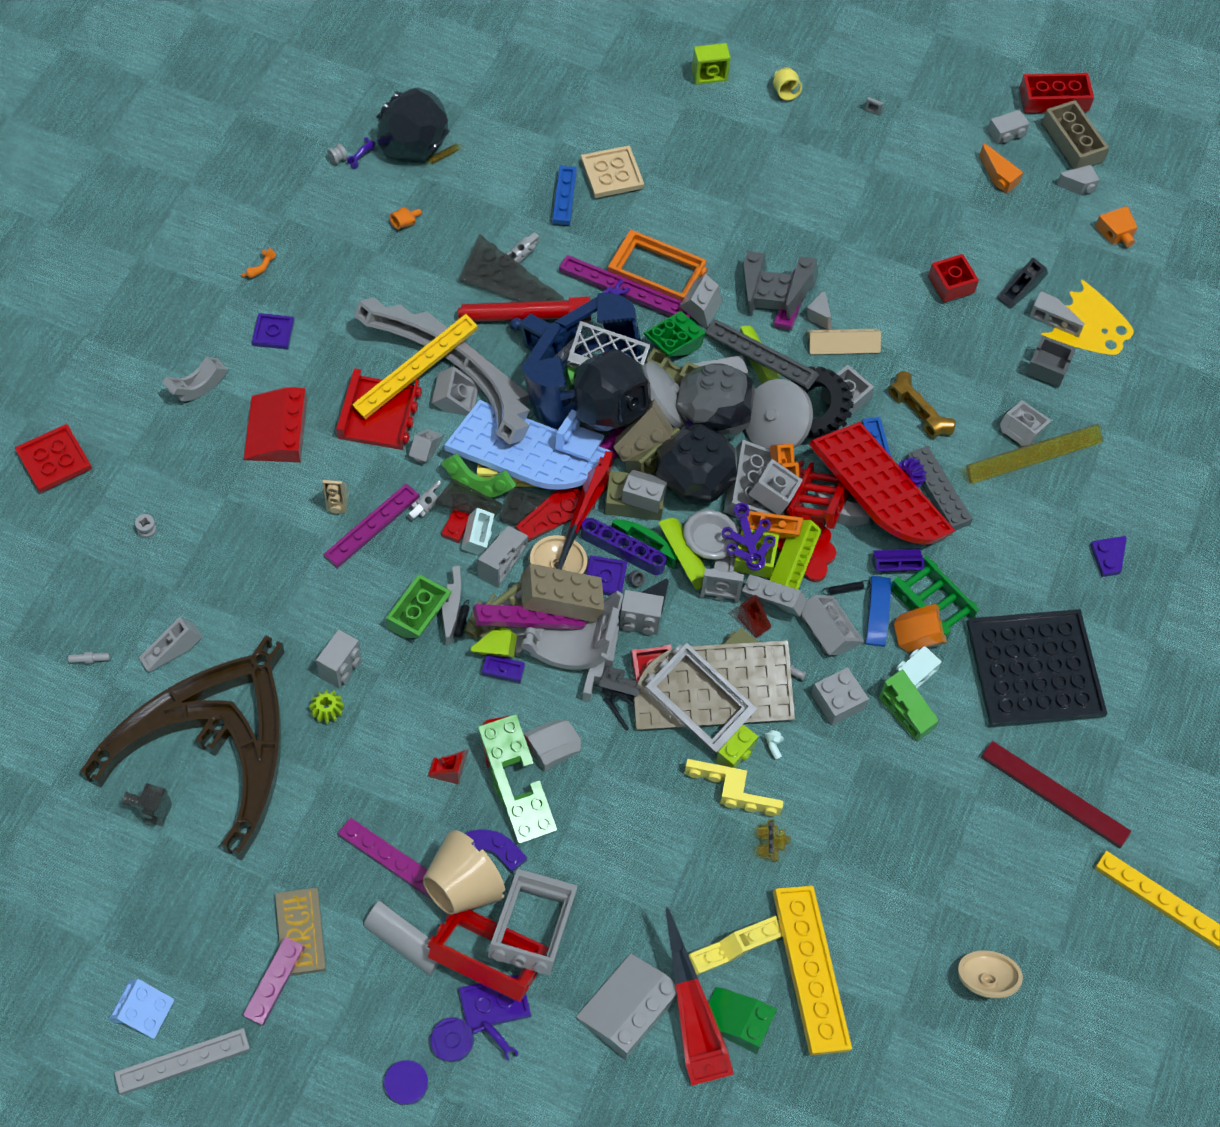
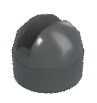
(638, 580)

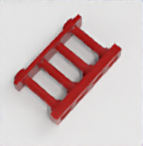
(835, 503)

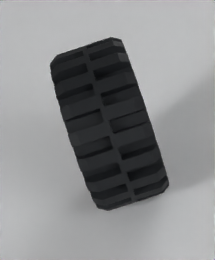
(839, 406)

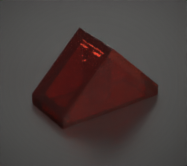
(754, 617)

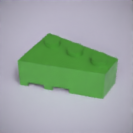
(908, 705)

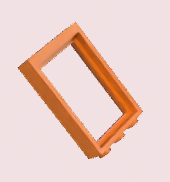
(637, 239)

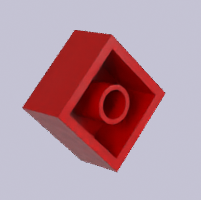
(953, 278)

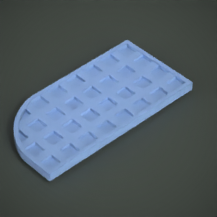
(528, 460)

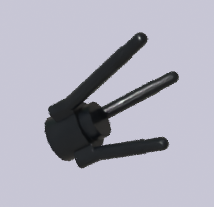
(613, 695)

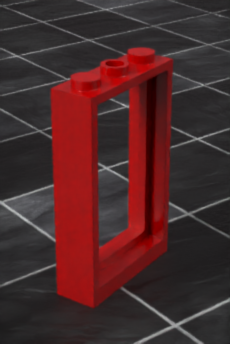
(476, 970)

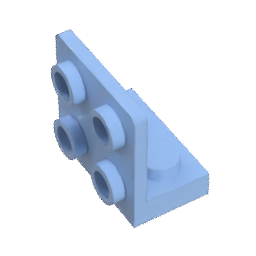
(576, 439)
(142, 1008)

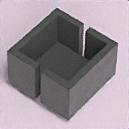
(1050, 361)

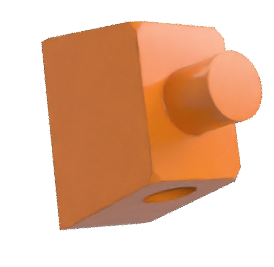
(1118, 226)

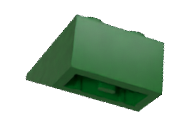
(676, 335)

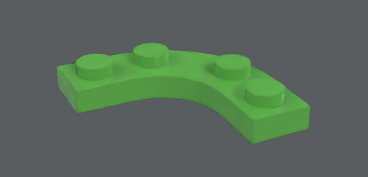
(489, 486)

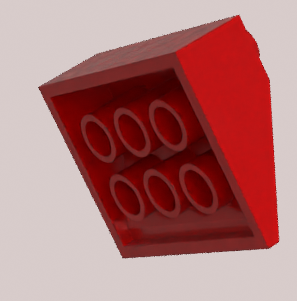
(276, 425)

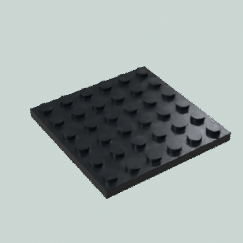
(1036, 668)

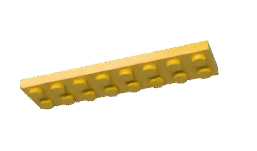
(812, 971)

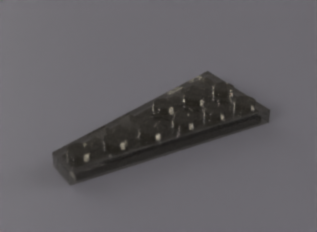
(502, 275)

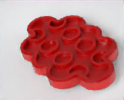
(823, 553)

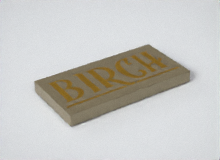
(301, 921)

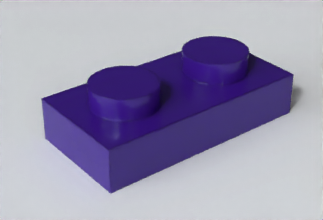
(503, 668)

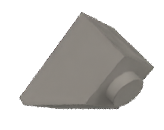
(1079, 180)
(425, 445)

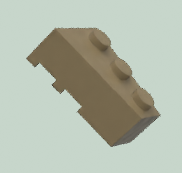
(643, 433)

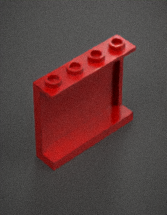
(388, 424)

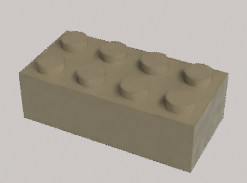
(1075, 135)
(562, 593)

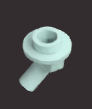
(773, 738)

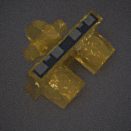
(771, 849)

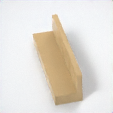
(844, 341)

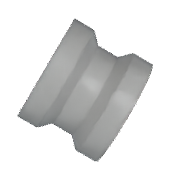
(337, 154)
(150, 527)

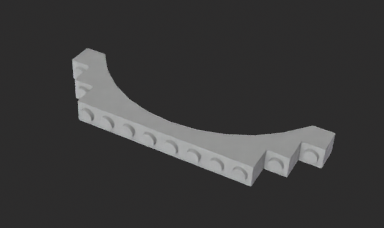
(502, 392)

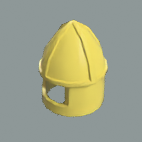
(785, 81)

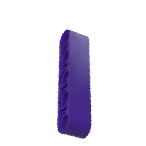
(628, 553)

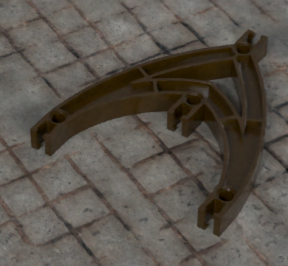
(184, 708)

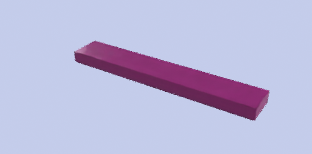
(371, 526)

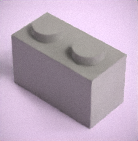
(1008, 127)

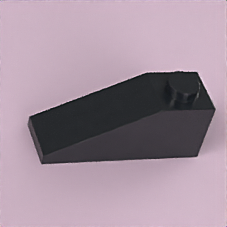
(1023, 283)

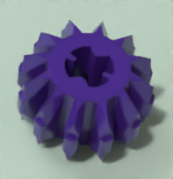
(913, 470)

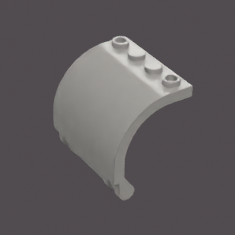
(576, 647)

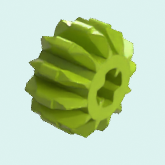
(318, 706)

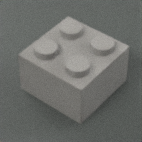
(860, 388)
(641, 612)
(339, 659)
(839, 696)

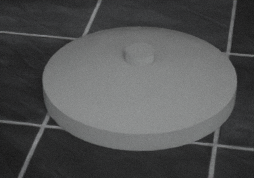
(664, 391)
(780, 414)

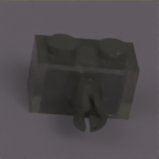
(152, 804)

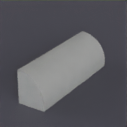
(401, 937)

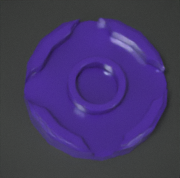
(452, 1039)
(406, 1082)

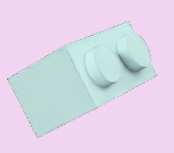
(920, 666)

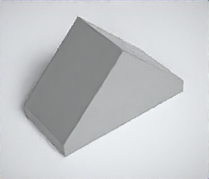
(819, 312)

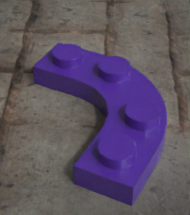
(499, 846)

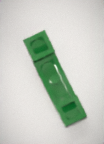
(647, 537)

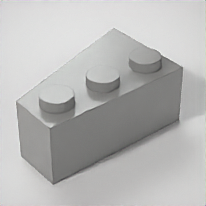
(501, 556)

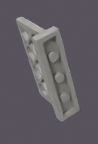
(575, 360)

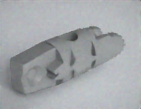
(524, 247)
(420, 506)

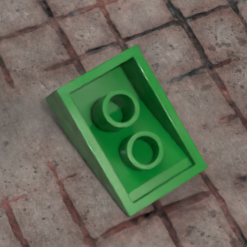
(741, 1018)

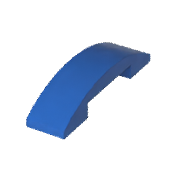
(878, 611)

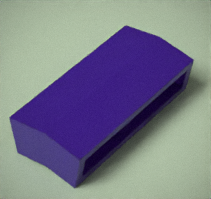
(898, 560)

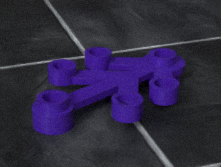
(748, 539)

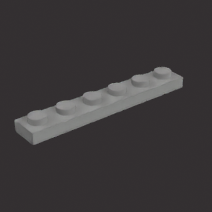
(182, 1061)

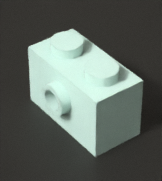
(477, 531)

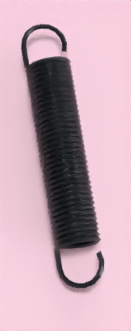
(846, 587)
(461, 621)

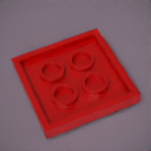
(53, 458)

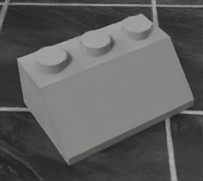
(830, 625)

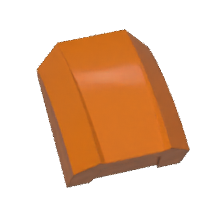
(920, 628)

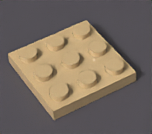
(612, 171)

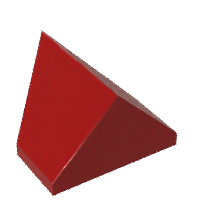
(448, 767)

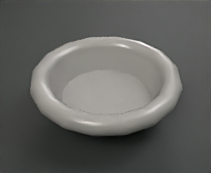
(704, 534)

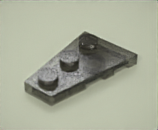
(465, 499)

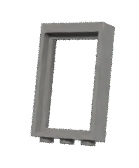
(730, 727)
(543, 887)

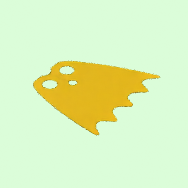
(1096, 315)

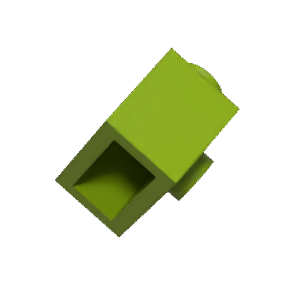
(737, 748)

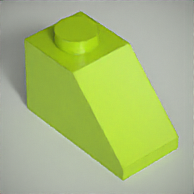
(497, 643)

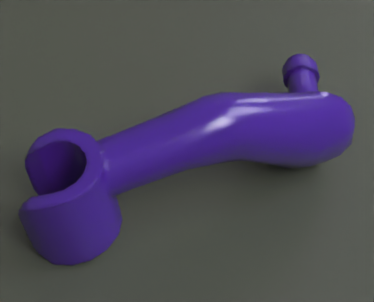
(367, 147)
(497, 1037)

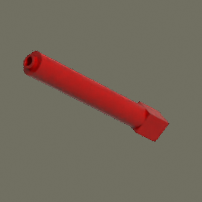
(521, 310)

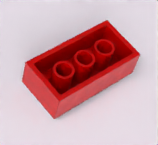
(1054, 89)

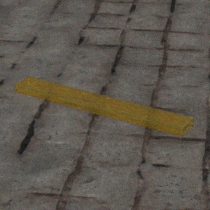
(1034, 453)

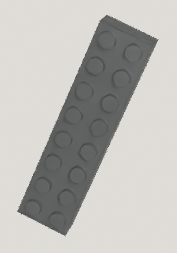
(941, 490)

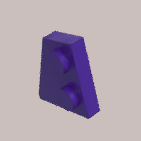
(1109, 555)

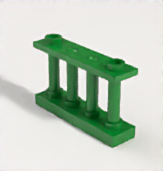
(915, 601)

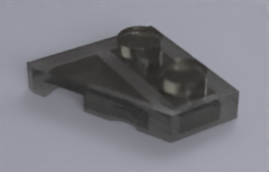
(519, 506)

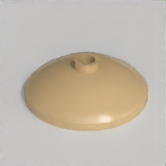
(548, 551)
(990, 974)

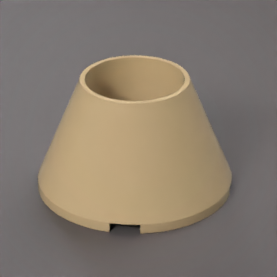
(462, 876)

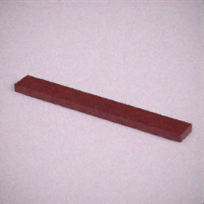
(1056, 794)

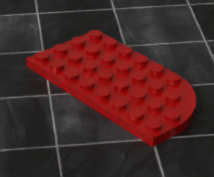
(881, 485)

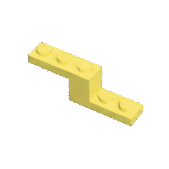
(733, 787)
(736, 945)

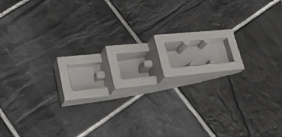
(451, 609)
(595, 673)

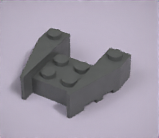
(778, 290)

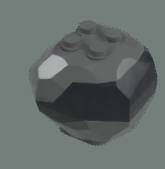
(717, 398)

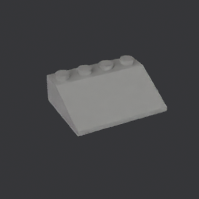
(750, 464)
(629, 1005)

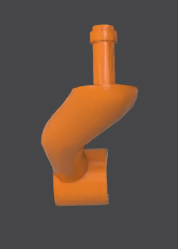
(254, 271)

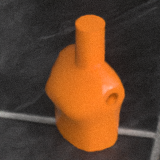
(404, 218)

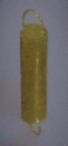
(444, 153)

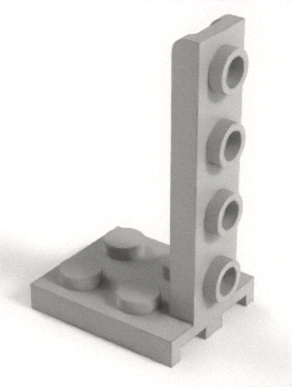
(722, 580)

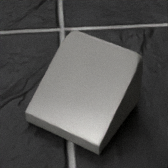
(874, 106)

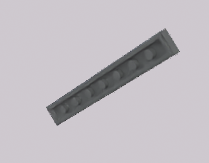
(762, 354)

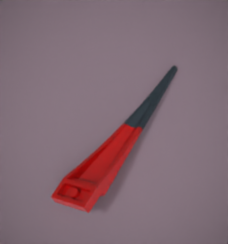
(592, 489)
(702, 1041)

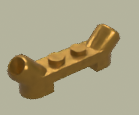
(934, 424)

